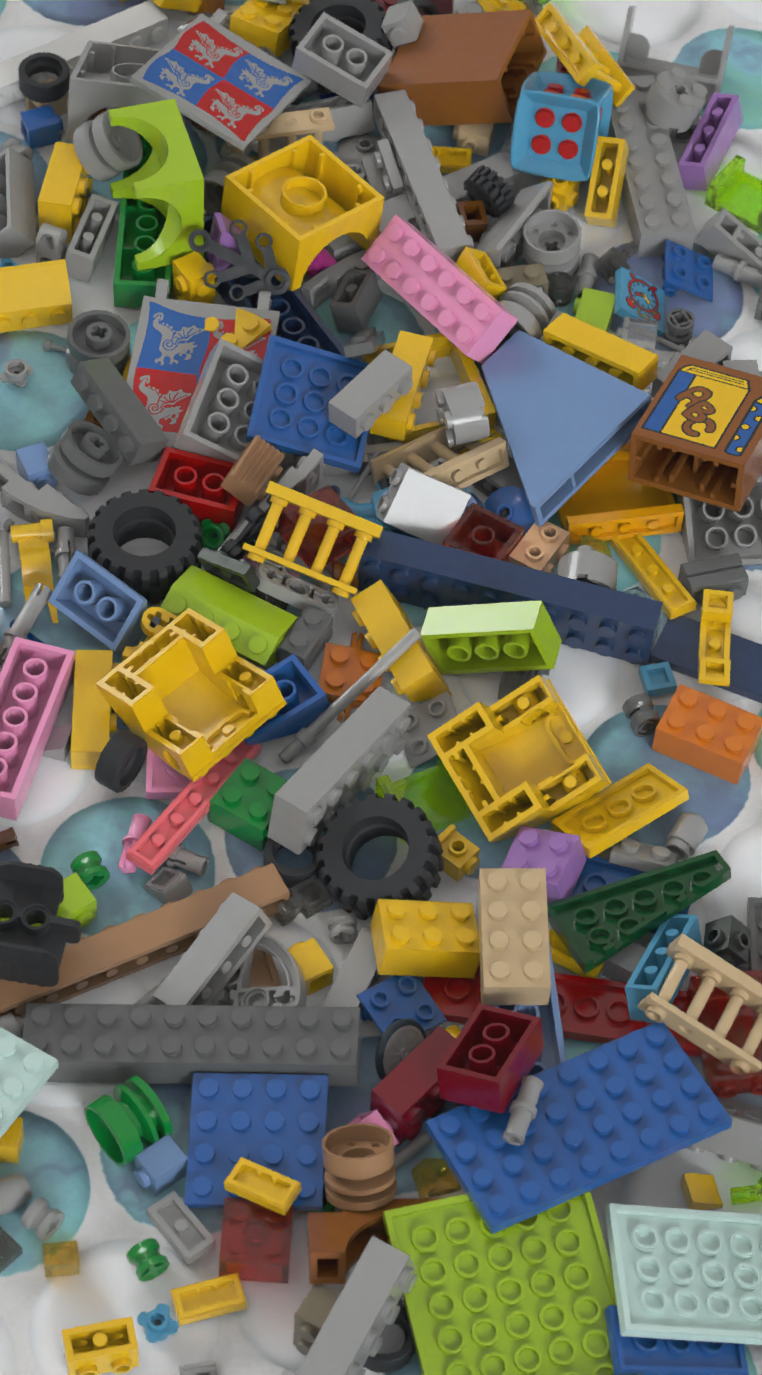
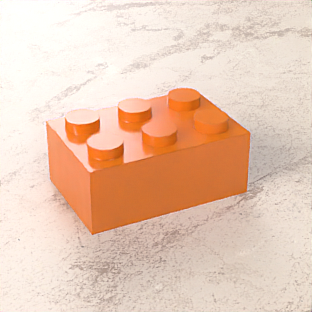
(708, 734)

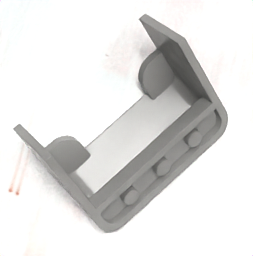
(635, 61)

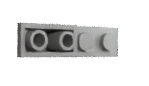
(33, 505)

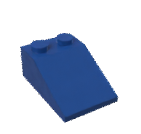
(303, 699)

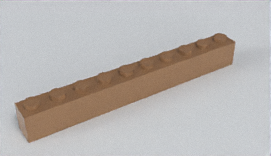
(143, 940)

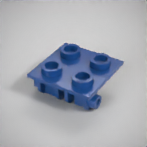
(686, 271)
(399, 999)

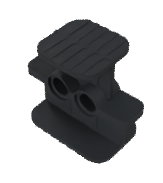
(30, 897)

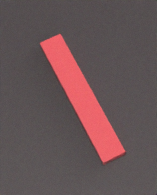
(185, 811)

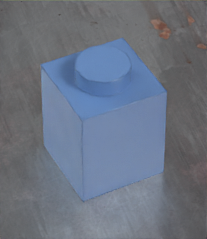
(33, 465)
(160, 1165)

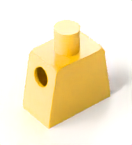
(481, 269)

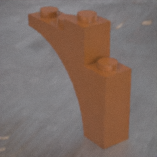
(341, 1237)

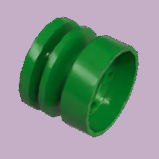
(127, 1120)

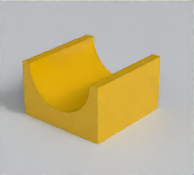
(303, 203)

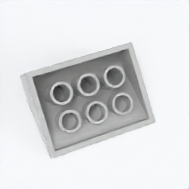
(221, 404)
(718, 531)

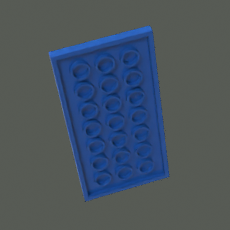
(591, 1125)

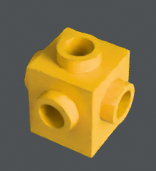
(564, 193)

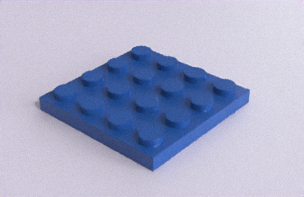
(294, 398)
(262, 1119)

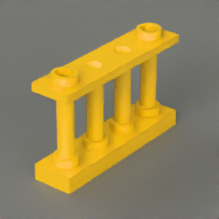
(582, 53)
(308, 510)

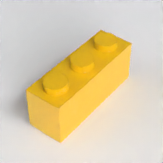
(606, 181)

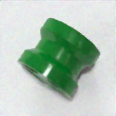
(90, 870)
(147, 1259)

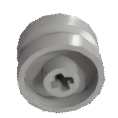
(106, 148)

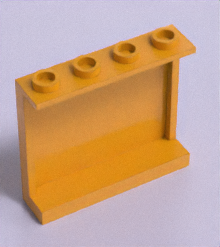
(619, 507)

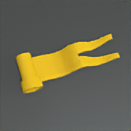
(35, 557)

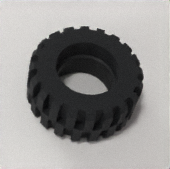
(360, 15)
(145, 517)
(364, 822)

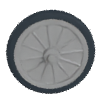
(397, 1044)

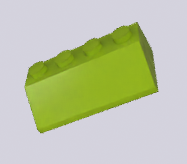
(249, 621)

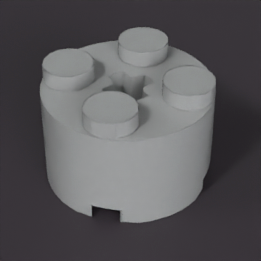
(674, 100)
(462, 413)
(589, 567)

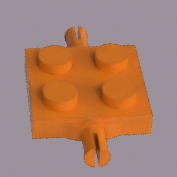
(343, 667)

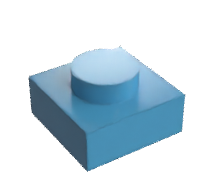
(657, 679)

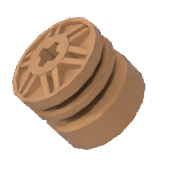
(359, 1167)

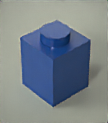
(40, 126)

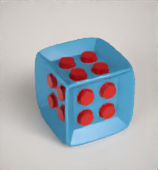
(559, 125)

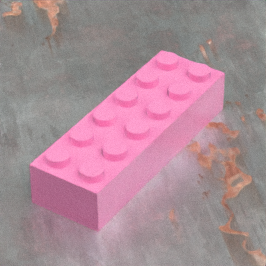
(439, 289)
(31, 698)

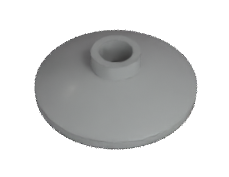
(355, 147)

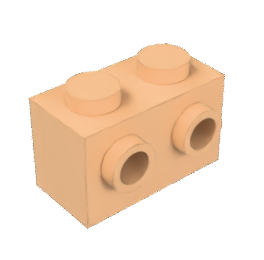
(541, 548)

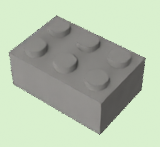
(342, 59)

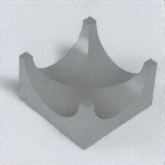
(103, 80)

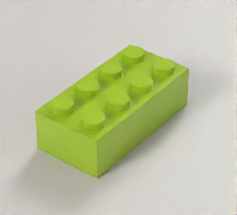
(491, 637)

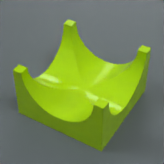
(167, 180)

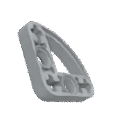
(280, 584)
(245, 996)

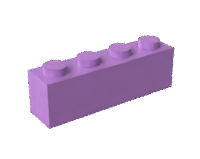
(710, 141)

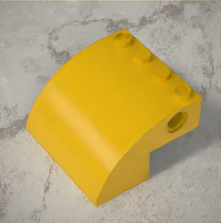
(191, 694)
(519, 759)

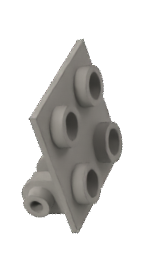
(424, 720)

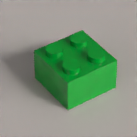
(246, 803)

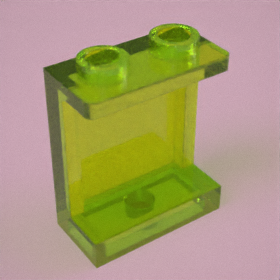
(738, 194)
(432, 792)

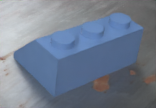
(100, 603)

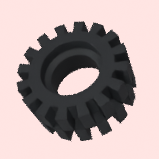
(491, 189)

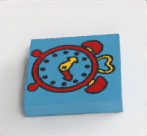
(638, 298)

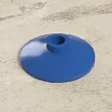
(514, 499)

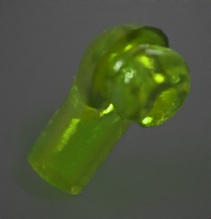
(746, 1194)

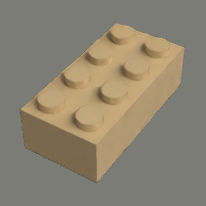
(513, 936)

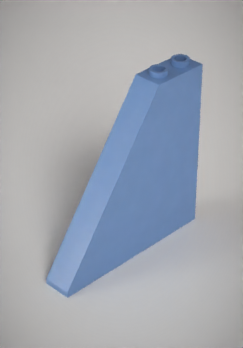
(558, 418)

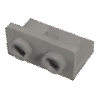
(383, 171)

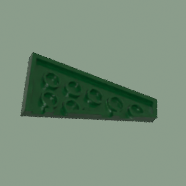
(618, 914)

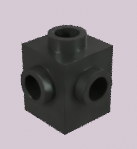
(728, 940)

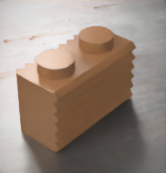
(253, 470)

